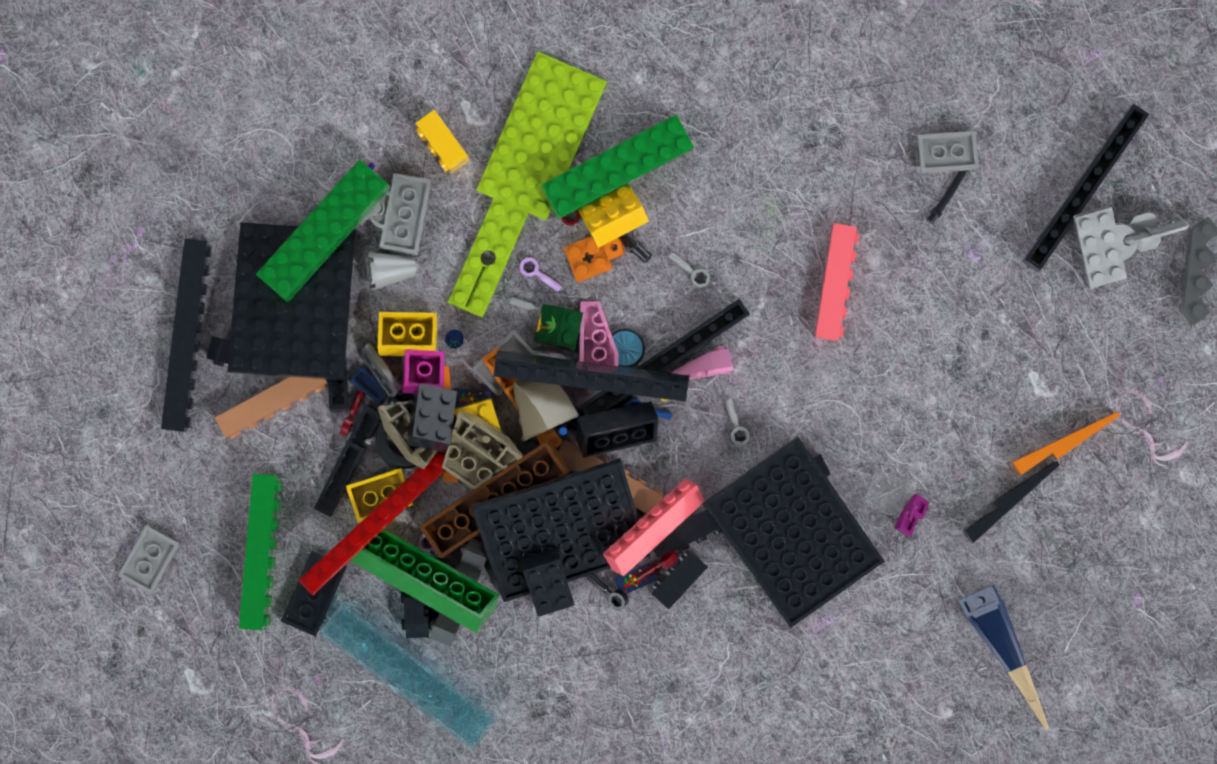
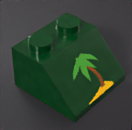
(558, 326)

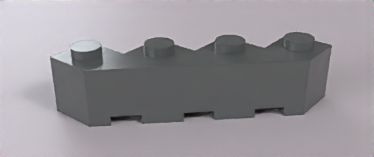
(1194, 280)
(471, 565)

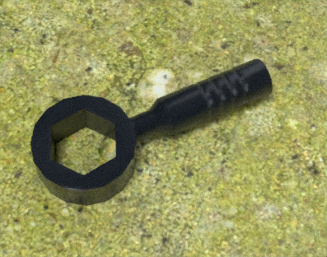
(611, 599)

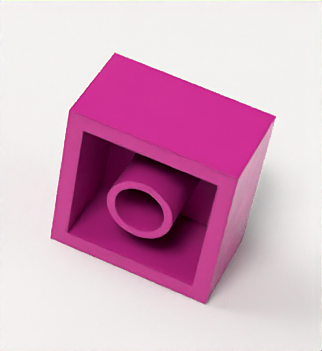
(422, 368)

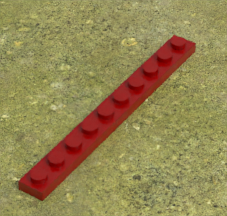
(373, 524)

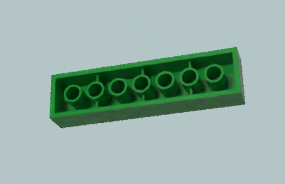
(616, 167)
(323, 231)
(259, 552)
(428, 580)

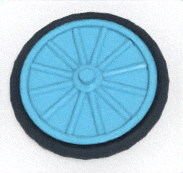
(629, 347)

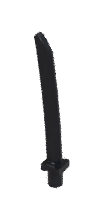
(937, 212)

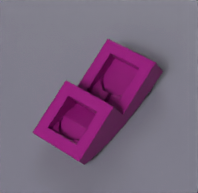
(913, 510)

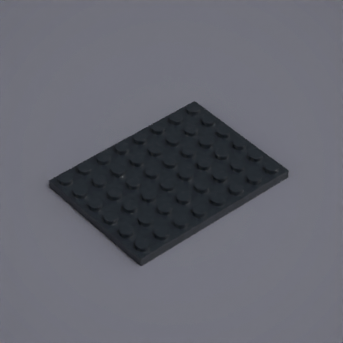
(293, 337)
(573, 512)
(793, 531)

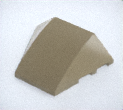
(542, 407)
(396, 424)
(477, 451)

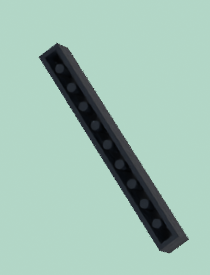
(1085, 187)
(185, 335)
(675, 353)
(591, 375)
(702, 524)

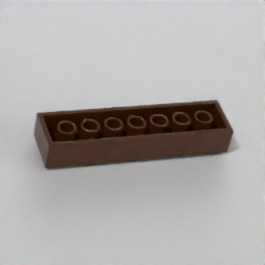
(457, 522)

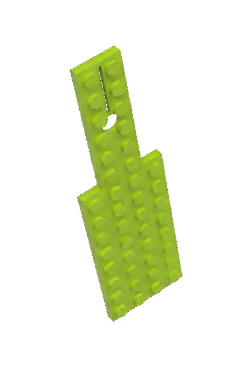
(531, 150)

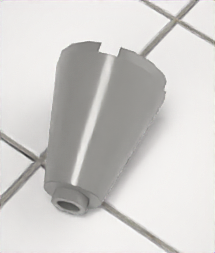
(389, 269)

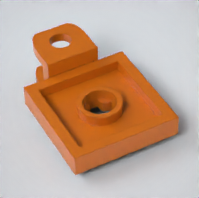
(601, 257)

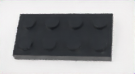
(308, 610)

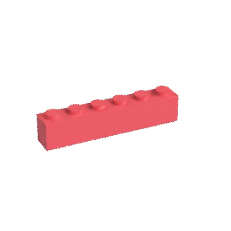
(835, 282)
(654, 527)

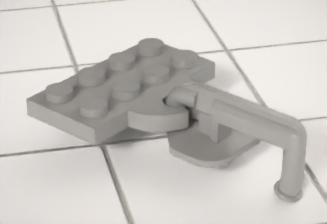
(401, 214)
(1104, 241)

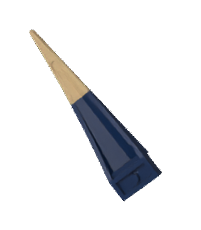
(993, 623)

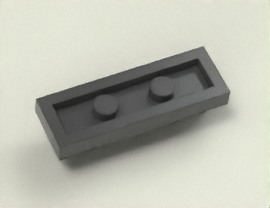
(381, 370)

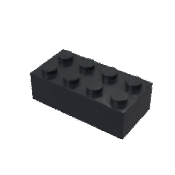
(617, 429)

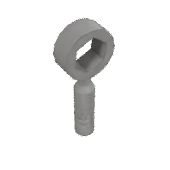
(686, 267)
(527, 305)
(734, 419)

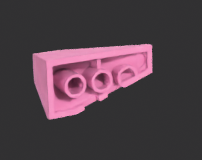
(595, 336)
(710, 364)

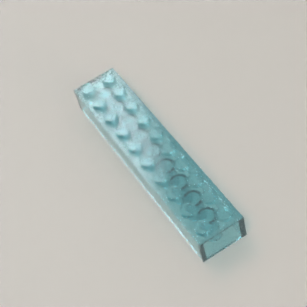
(408, 675)

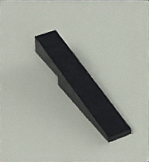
(339, 393)
(348, 460)
(1006, 503)

